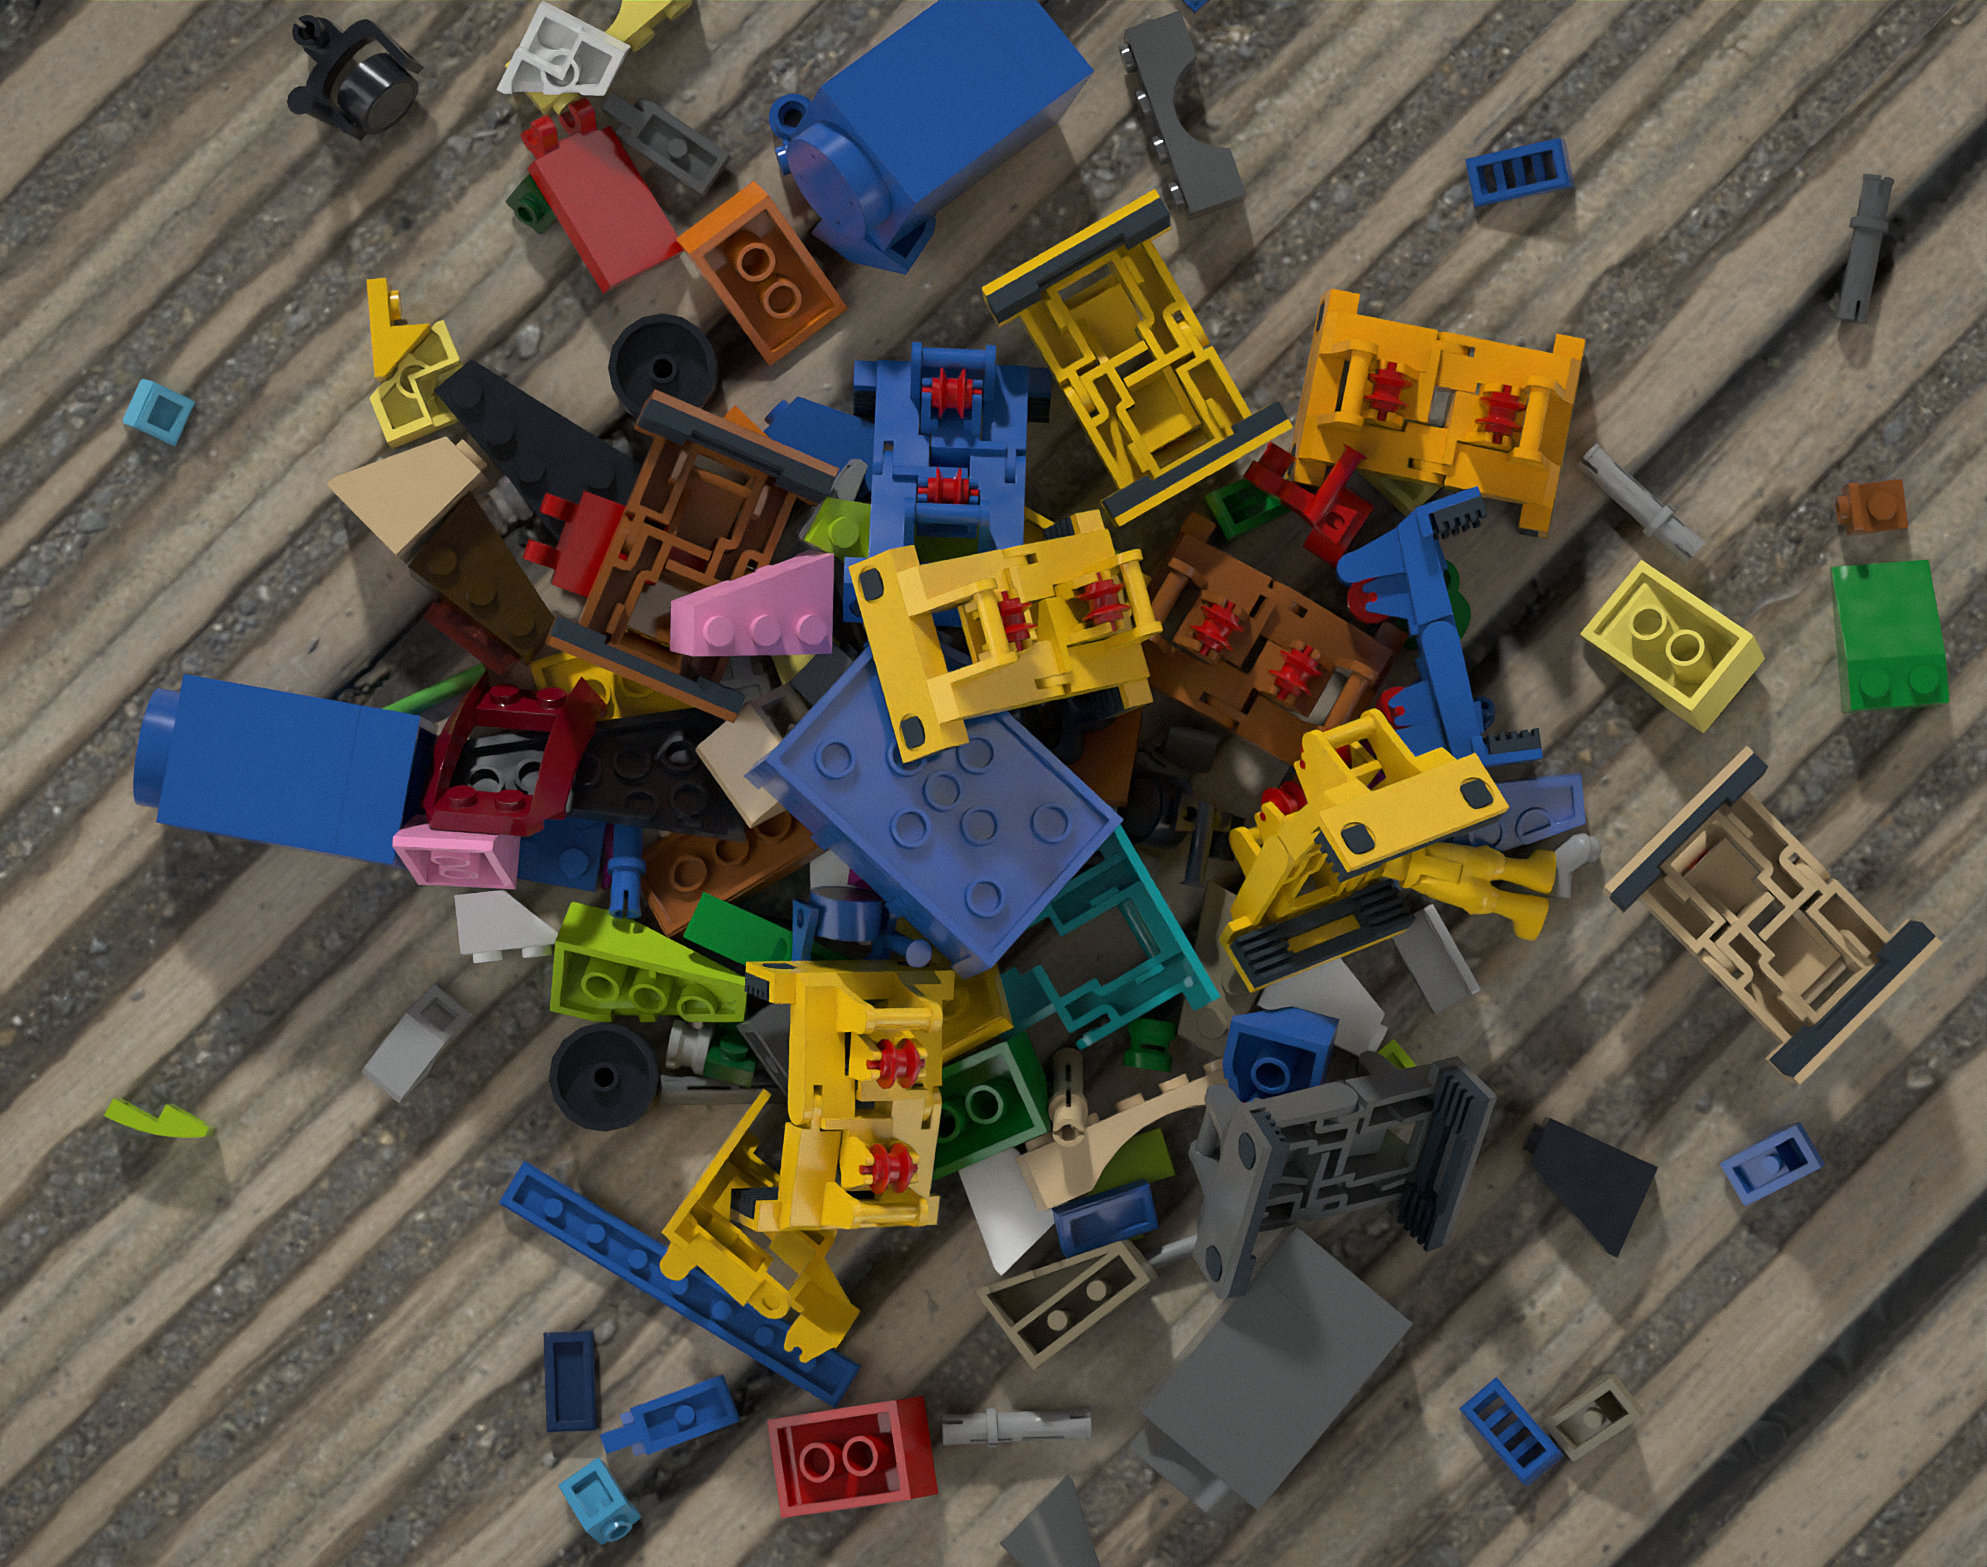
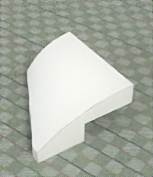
(563, 57)

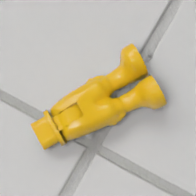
(1464, 876)

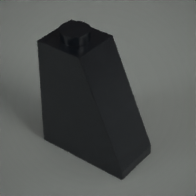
(1590, 1180)

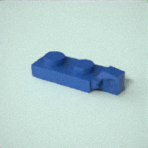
(674, 1418)

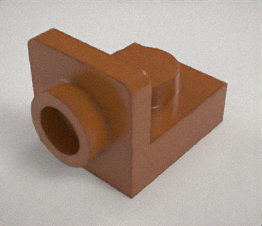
(1872, 507)

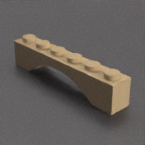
(1063, 1173)

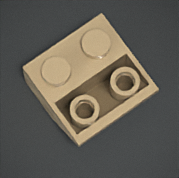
(739, 745)

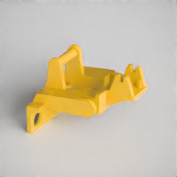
(706, 1238)

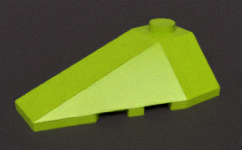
(627, 969)

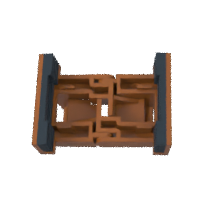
(695, 511)

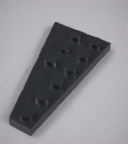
(536, 444)
(630, 774)

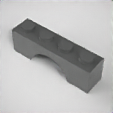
(1203, 174)

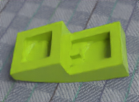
(171, 1122)

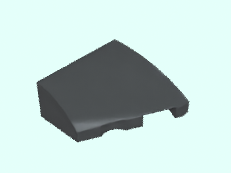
(1053, 1532)

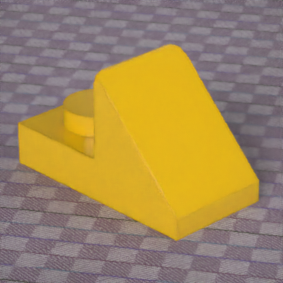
(388, 341)

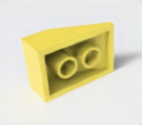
(1674, 645)

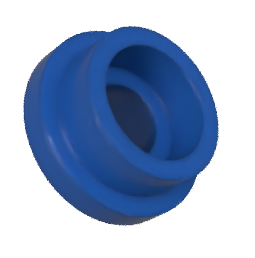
(780, 108)

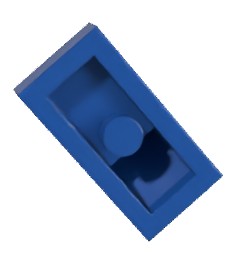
(1772, 1163)

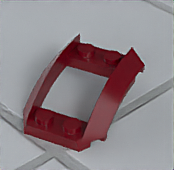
(510, 812)

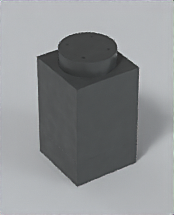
(1265, 1376)

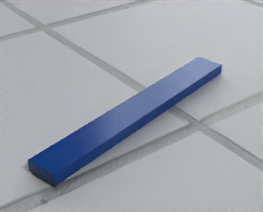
(697, 1296)

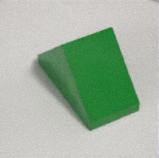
(1241, 509)

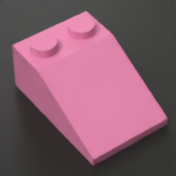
(457, 856)

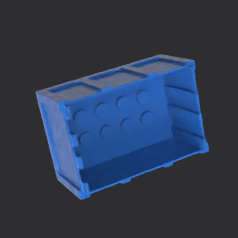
(951, 840)

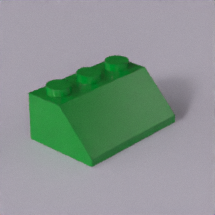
(990, 1104)

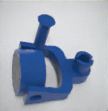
(852, 916)

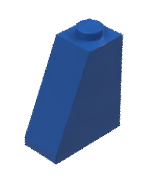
(824, 435)

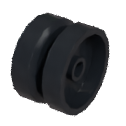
(652, 343)
(634, 1083)

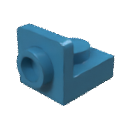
(599, 1502)

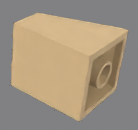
(411, 492)

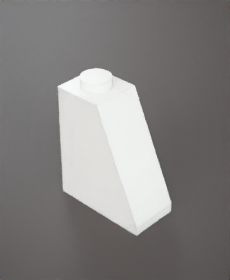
(1334, 993)
(1004, 1208)

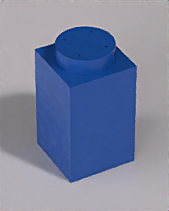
(932, 114)
(280, 768)

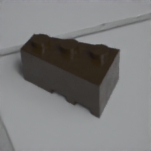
(482, 581)

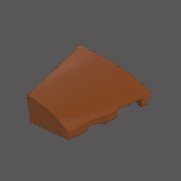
(1110, 758)

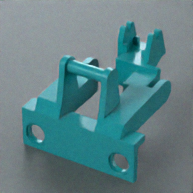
(1170, 965)

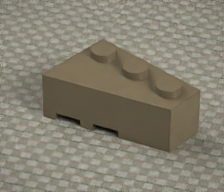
(1210, 1024)
(1066, 1300)

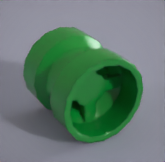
(1151, 1033)

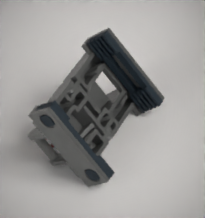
(1334, 1154)

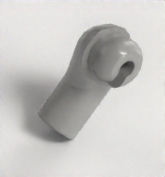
(1569, 857)

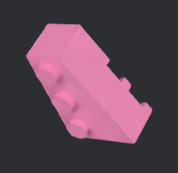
(763, 613)

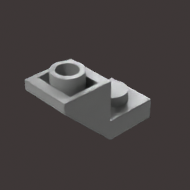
(416, 1042)

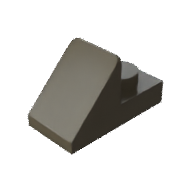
(1593, 1416)

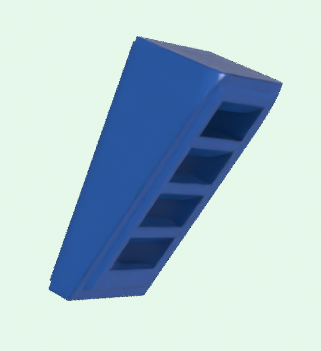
(1561, 163)
(1538, 1465)

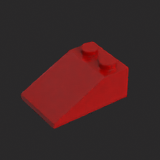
(852, 1457)

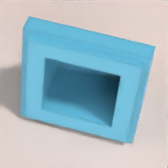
(158, 411)

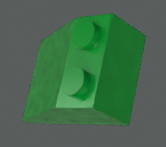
(1888, 637)

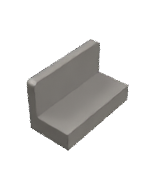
(1435, 961)

